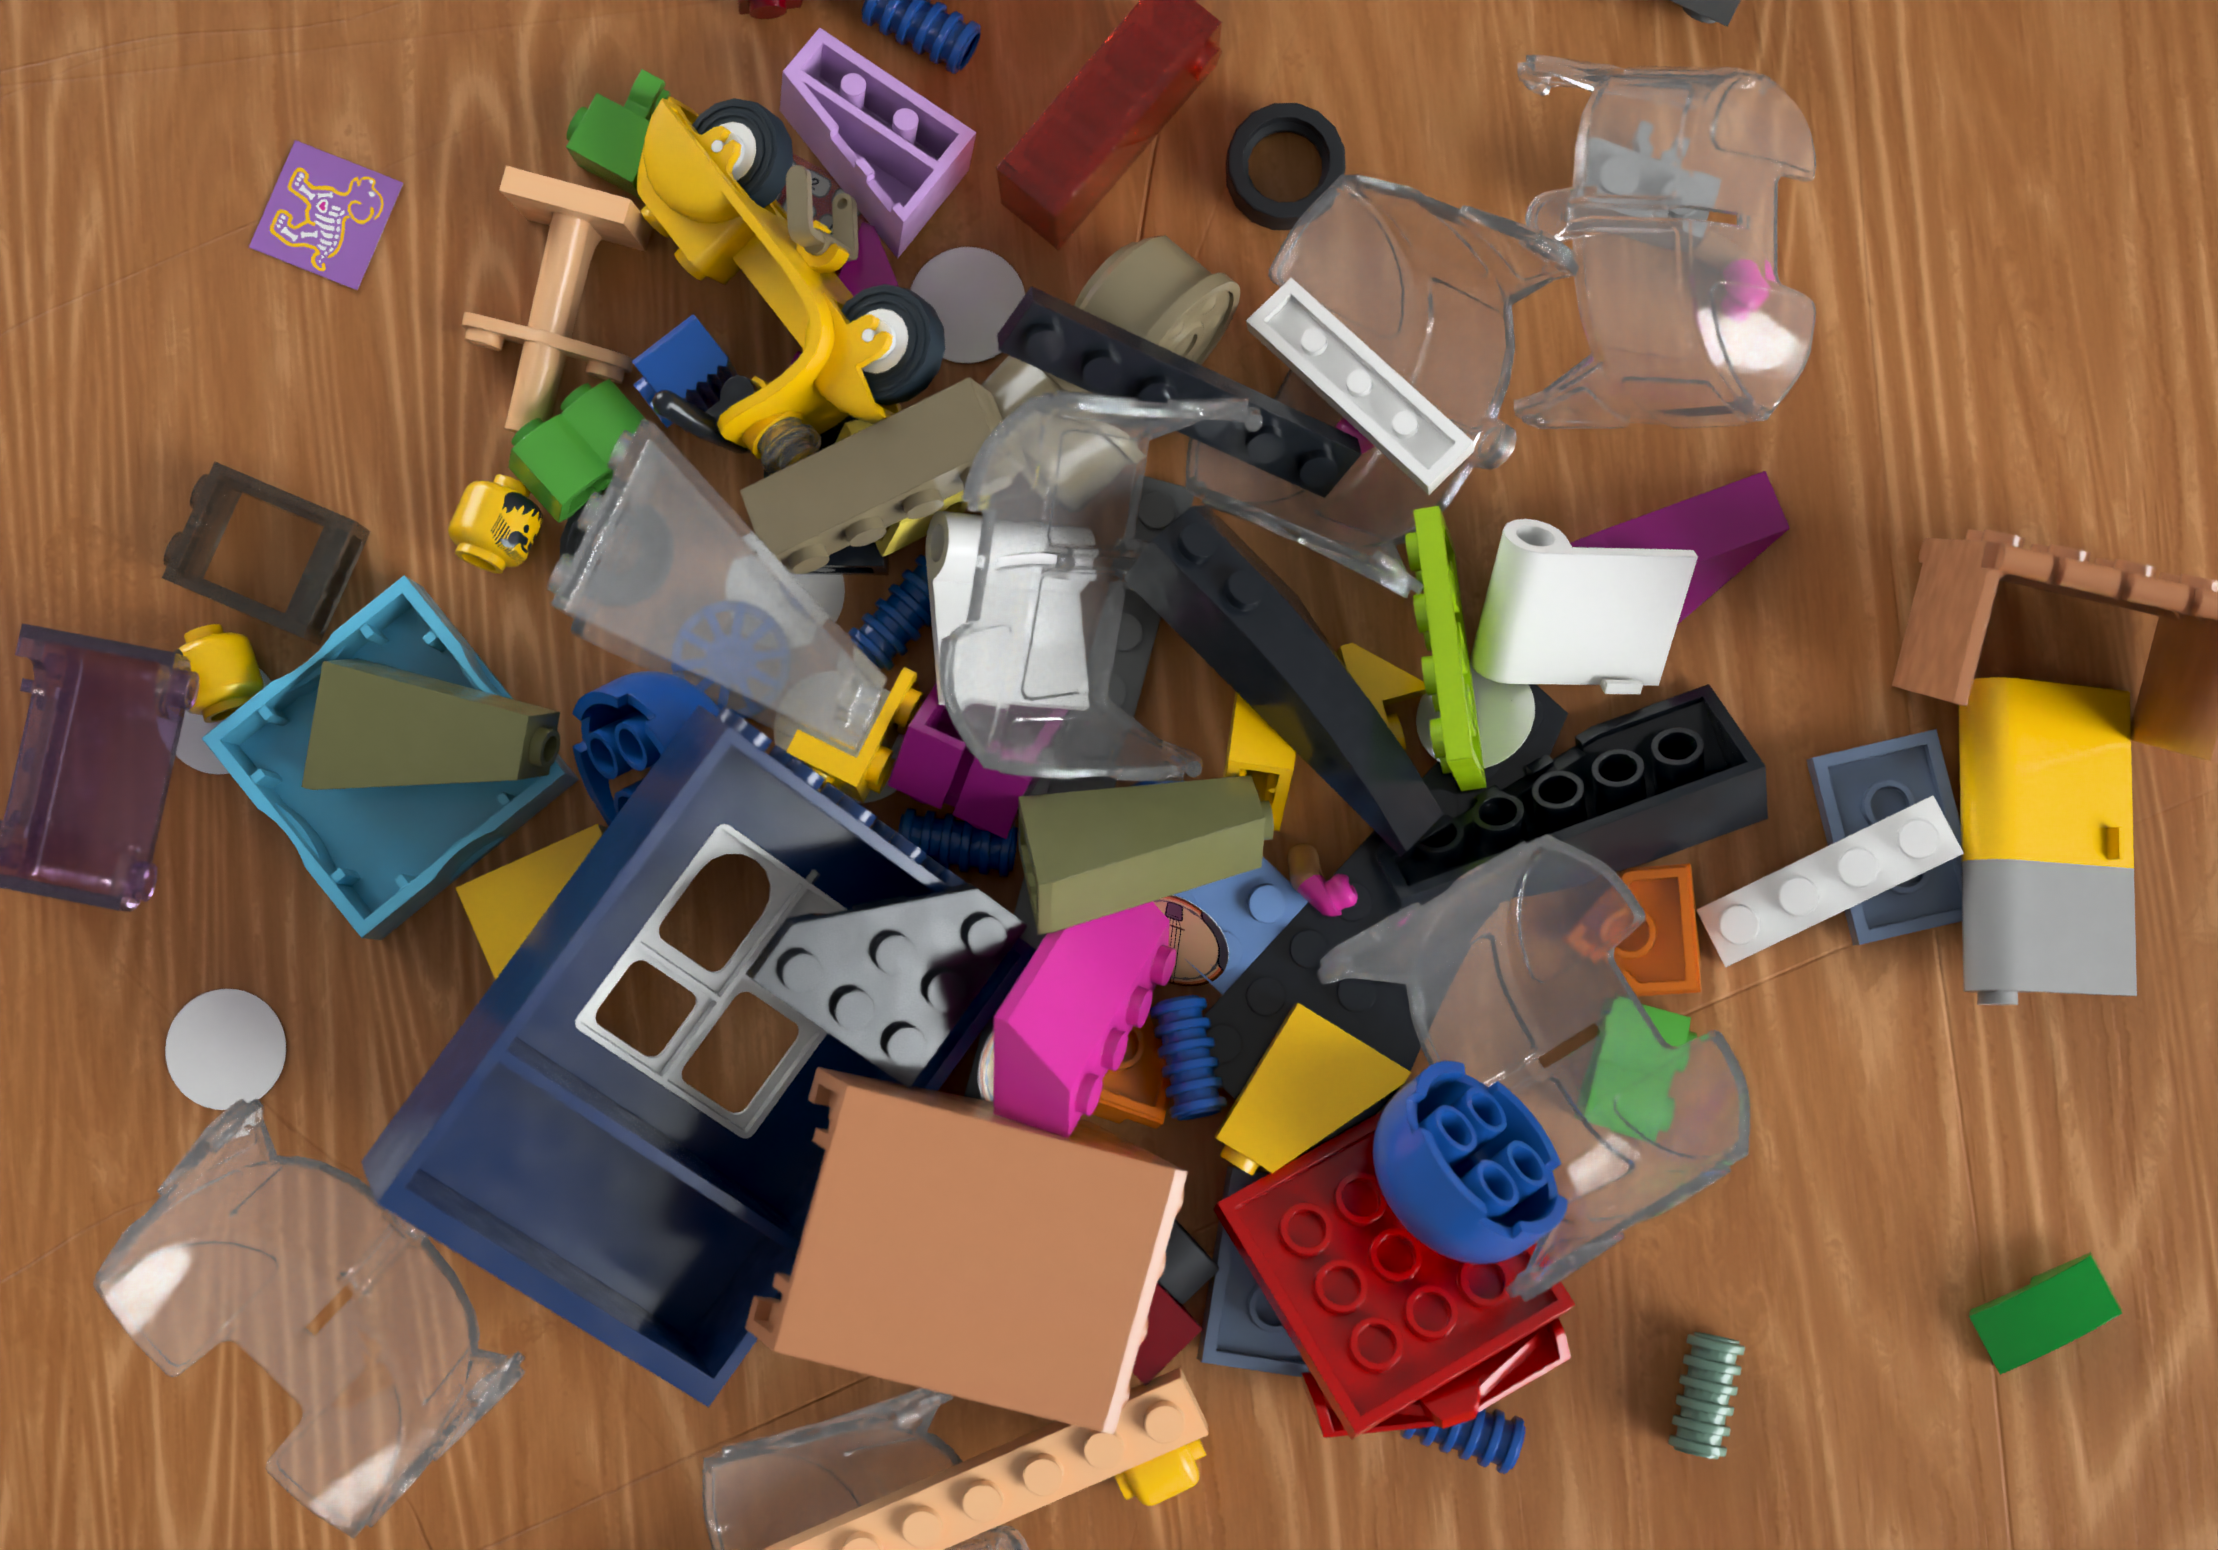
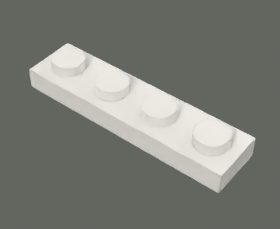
(1360, 386)
(1830, 881)

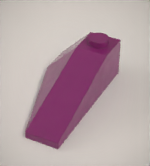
(1721, 526)

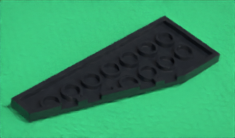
(1287, 970)

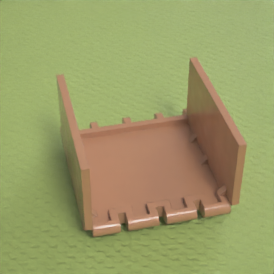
(1955, 601)

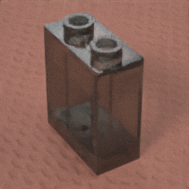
(322, 580)

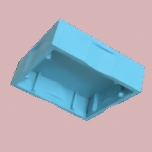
(389, 846)

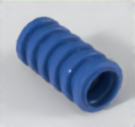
(926, 28)
(896, 618)
(959, 842)
(1188, 1057)
(1485, 1437)

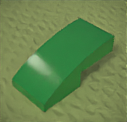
(2045, 1313)

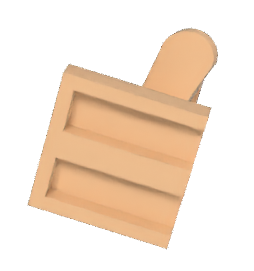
(577, 223)

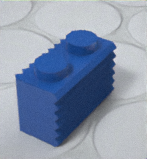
(686, 364)

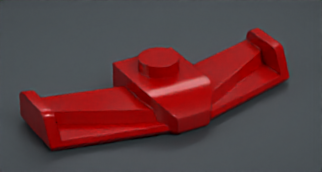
(1468, 1393)

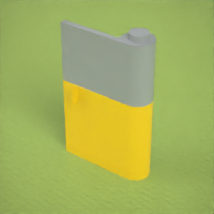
(2046, 840)

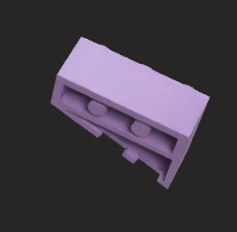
(875, 137)

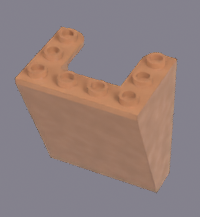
(975, 1252)

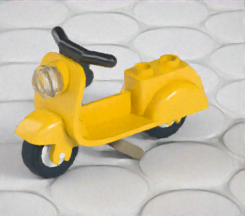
(715, 193)

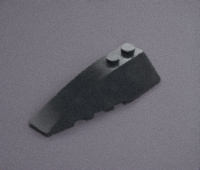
(1283, 667)
(1619, 794)

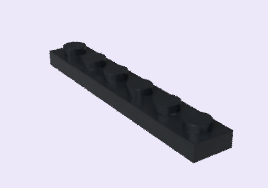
(1119, 363)

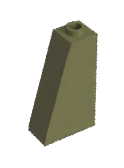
(412, 729)
(1136, 844)

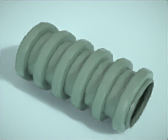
(1706, 1395)

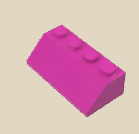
(1074, 1015)

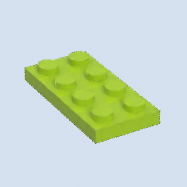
(1448, 669)

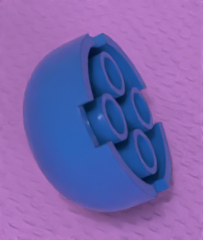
(629, 728)
(1471, 1173)

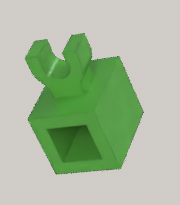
(611, 137)

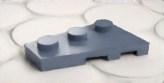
(1237, 1317)

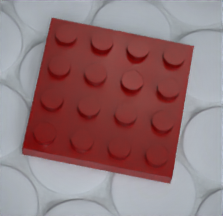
(1365, 1297)

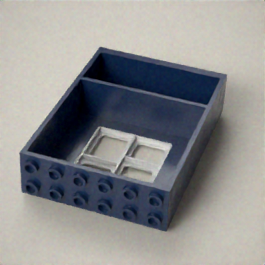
(599, 1166)

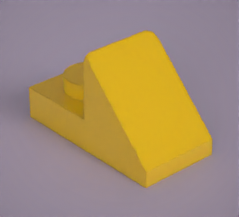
(1381, 683)

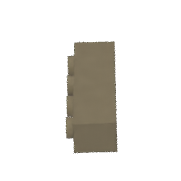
(872, 478)

